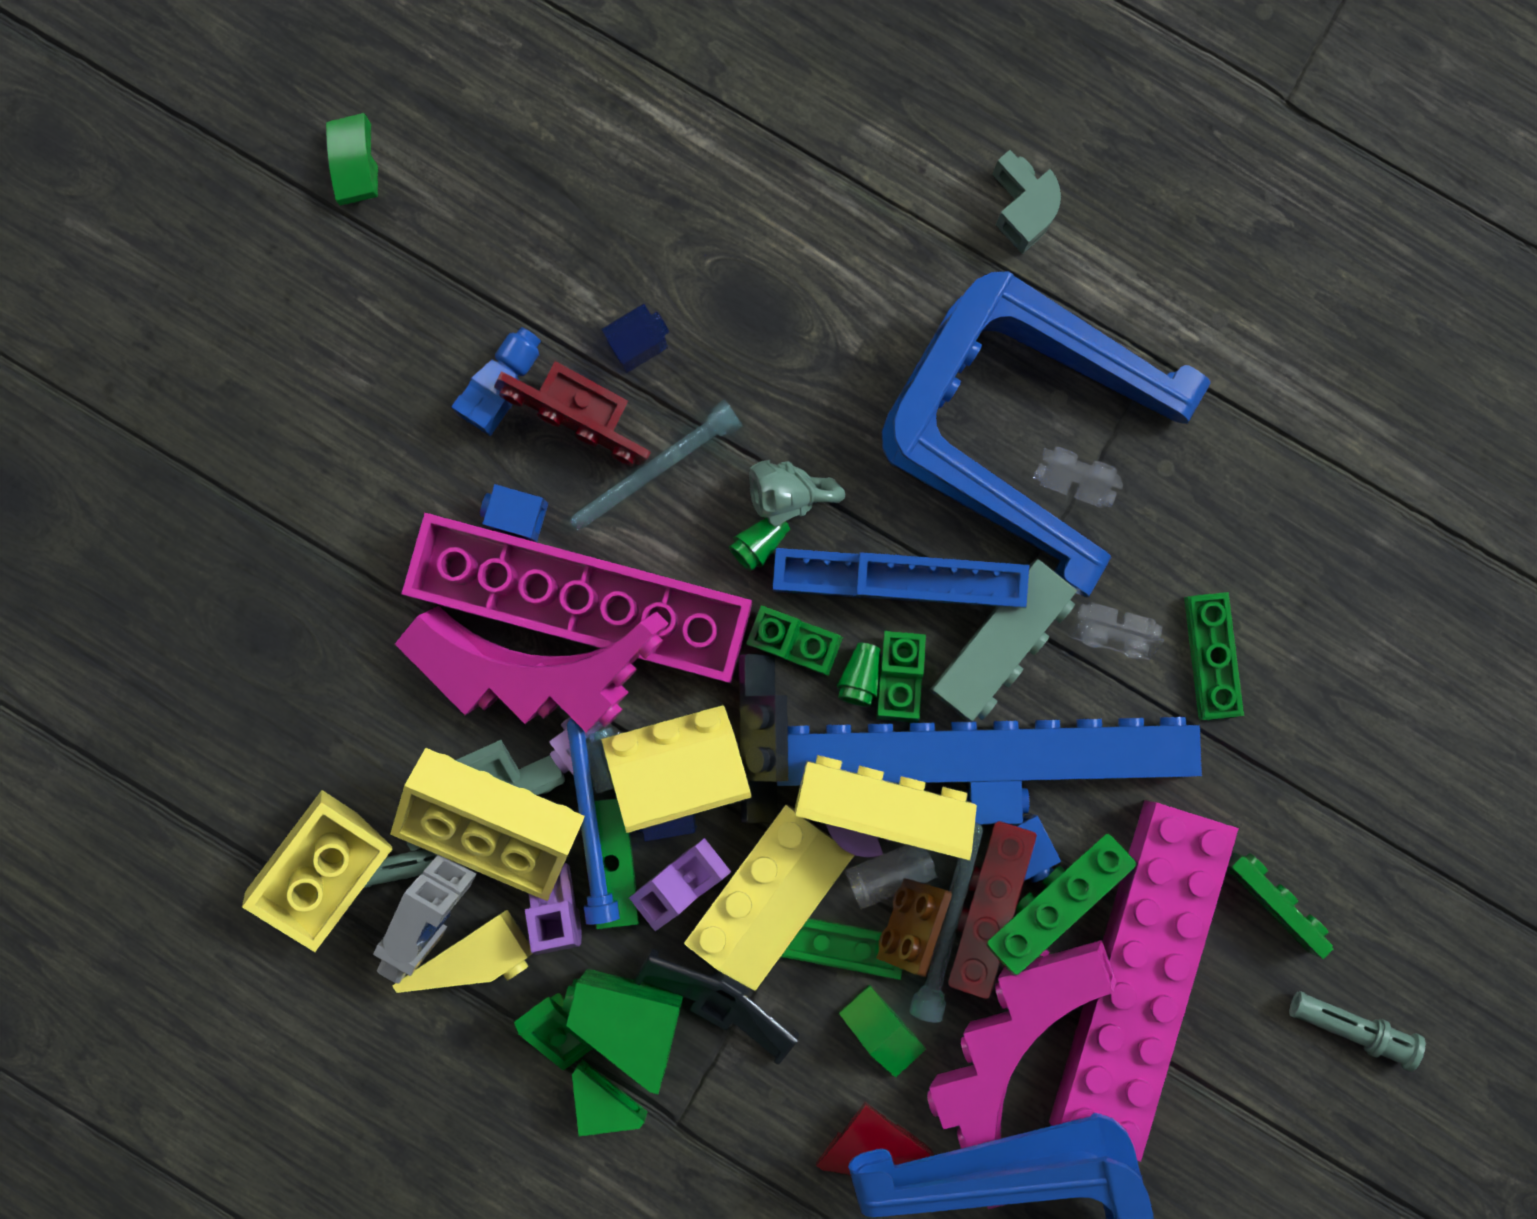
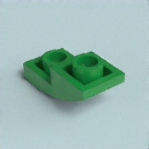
(350, 159)
(794, 640)
(901, 676)

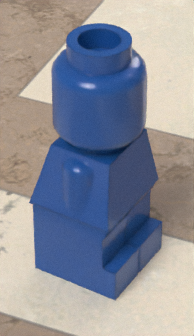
(481, 401)

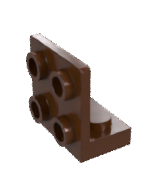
(914, 926)

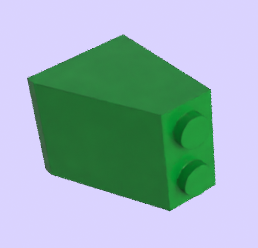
(625, 1023)

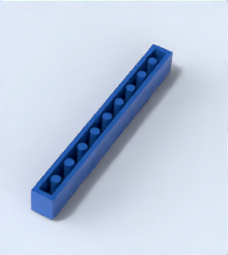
(1005, 751)

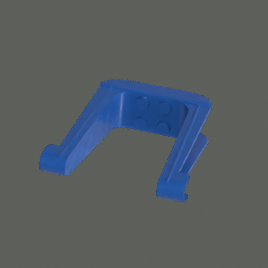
(1017, 310)
(1052, 1163)

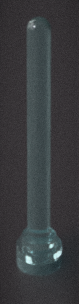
(719, 422)
(929, 1001)

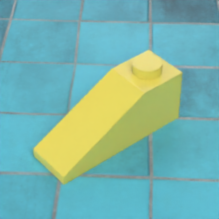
(477, 958)

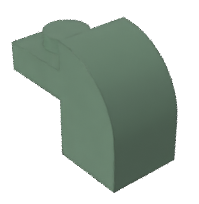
(1034, 201)

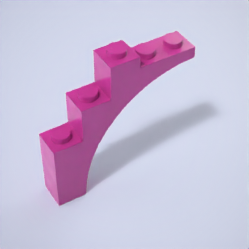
(480, 672)
(995, 1044)

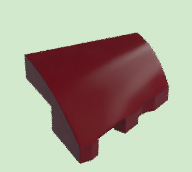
(869, 1132)

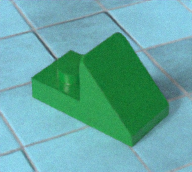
(547, 1032)

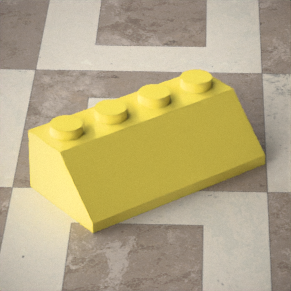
(886, 808)
(485, 824)
(769, 899)

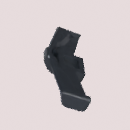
(720, 1002)

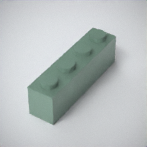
(1002, 643)

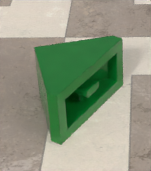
(882, 1031)
(602, 1105)

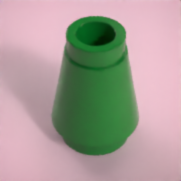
(757, 543)
(860, 678)

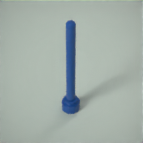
(600, 904)

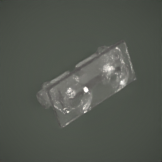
(1094, 480)
(1136, 637)
(884, 874)

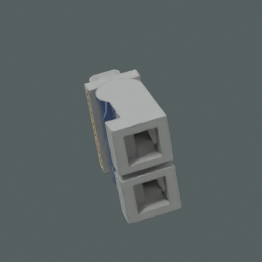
(421, 917)

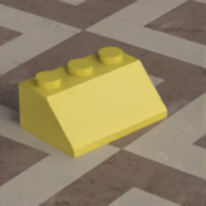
(676, 768)
(316, 872)

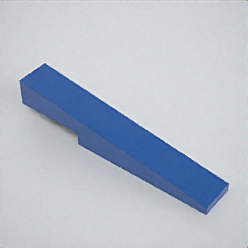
(900, 578)

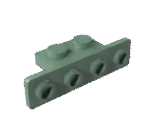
(495, 759)

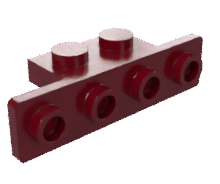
(579, 405)
(993, 906)

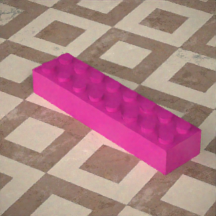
(574, 595)
(1154, 952)

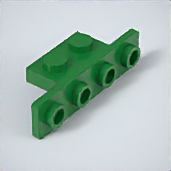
(1060, 905)

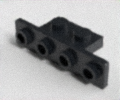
(762, 736)

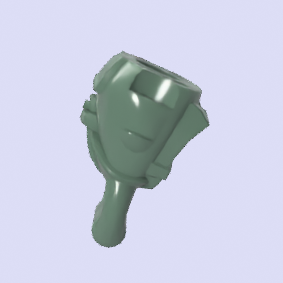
(788, 491)

